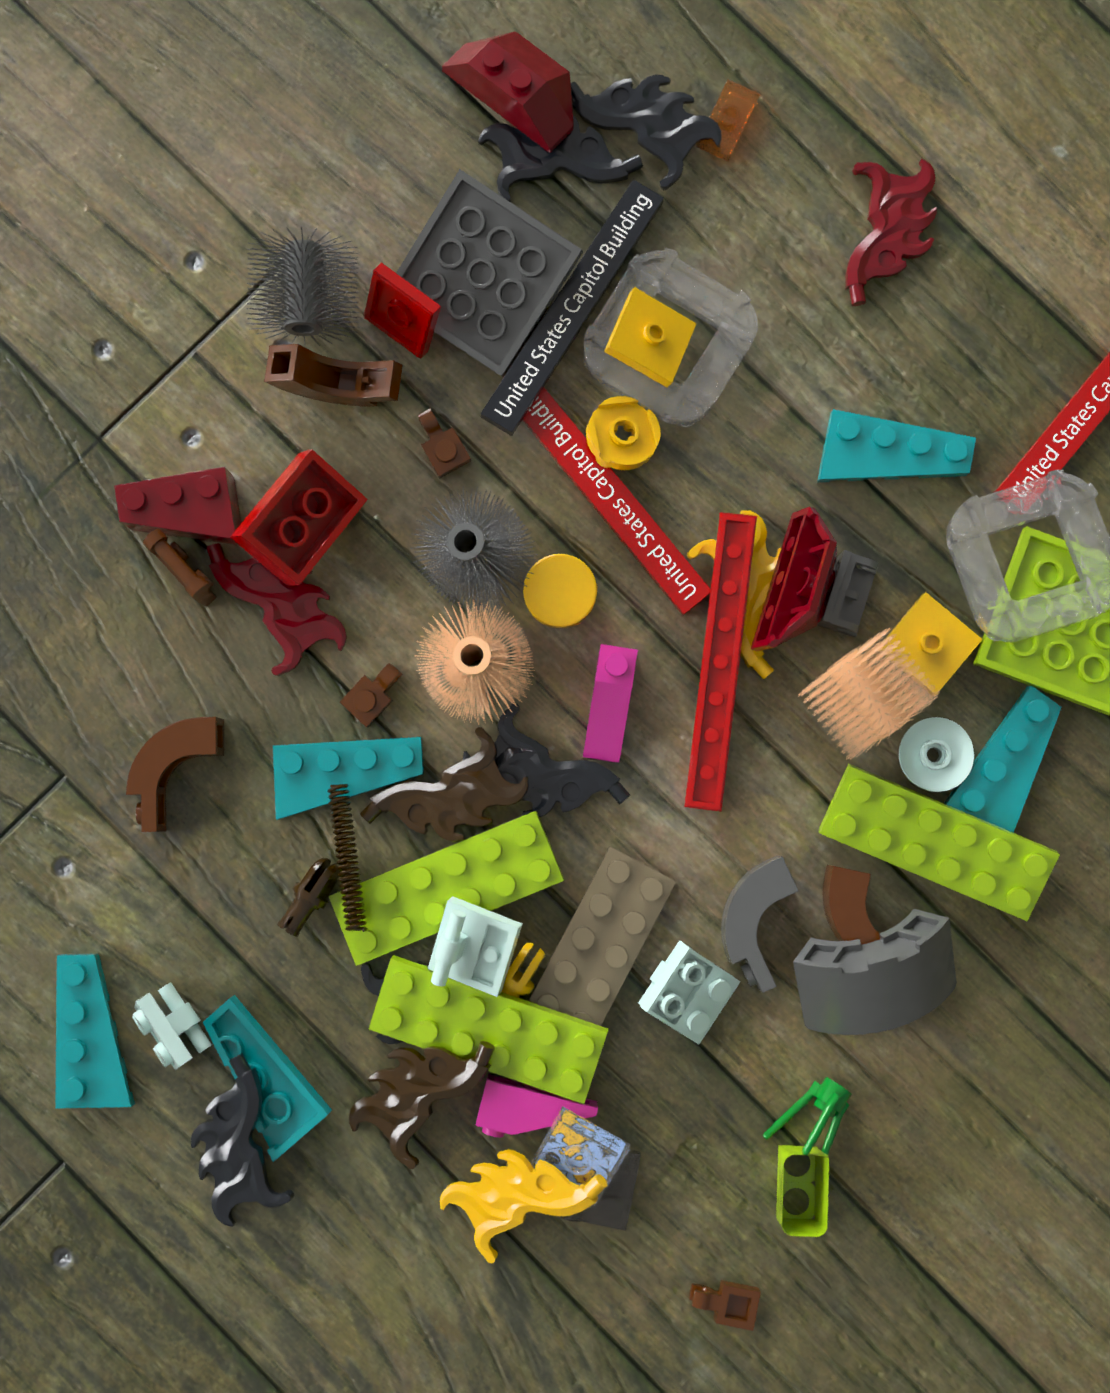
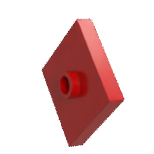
(401, 310)

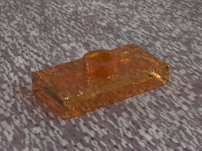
(732, 115)

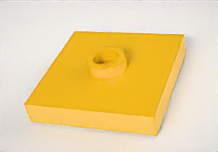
(650, 337)
(934, 640)

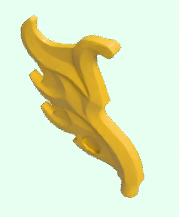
(760, 579)
(513, 1190)

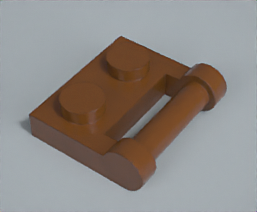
(174, 558)

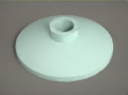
(954, 752)

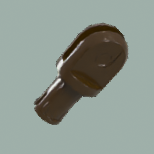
(310, 895)

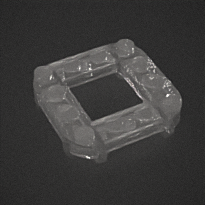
(701, 296)
(981, 576)

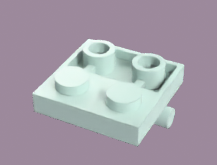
(473, 947)
(688, 992)
(168, 1028)

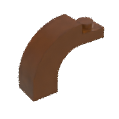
(330, 379)
(162, 756)
(846, 904)

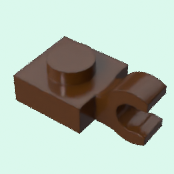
(444, 448)
(369, 697)
(733, 1303)

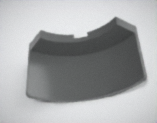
(879, 983)

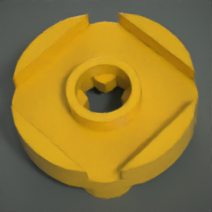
(611, 450)

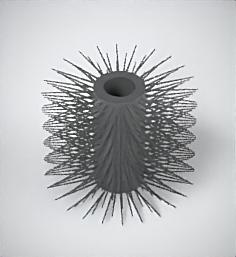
(303, 287)
(475, 551)

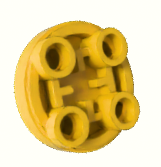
(560, 591)

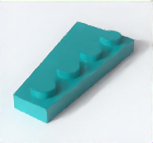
(876, 448)
(1008, 762)
(308, 770)
(87, 1048)
(289, 1100)

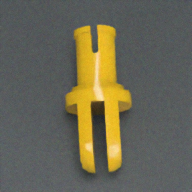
(517, 982)

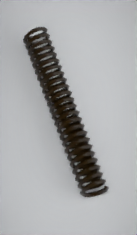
(344, 857)

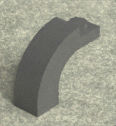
(743, 909)

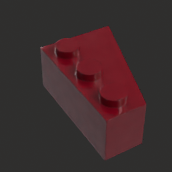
(183, 505)

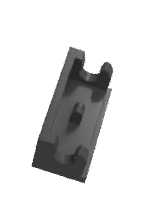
(848, 593)

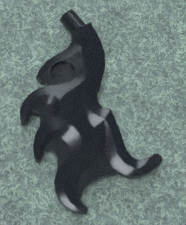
(654, 116)
(578, 153)
(549, 780)
(230, 1148)

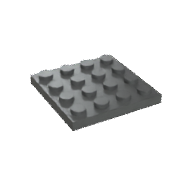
(487, 271)

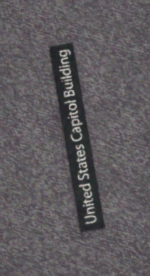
(572, 308)

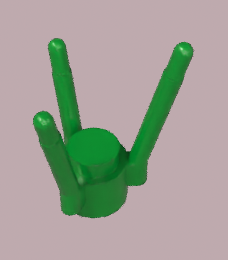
(831, 1100)

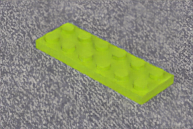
(938, 842)
(479, 870)
(529, 1039)

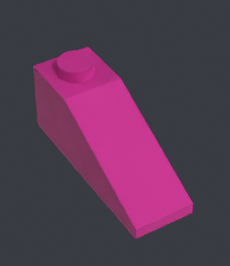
(610, 703)
(520, 1108)

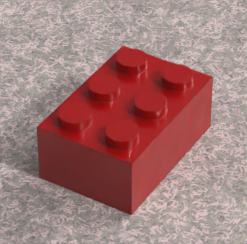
(299, 518)

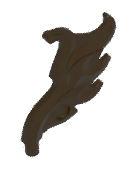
(454, 800)
(411, 1088)

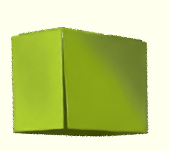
(803, 1224)

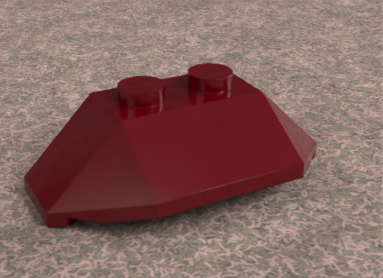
(518, 85)
(798, 581)

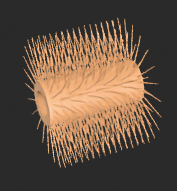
(469, 650)
(869, 694)

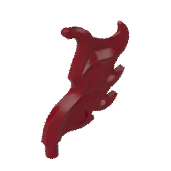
(896, 222)
(288, 610)

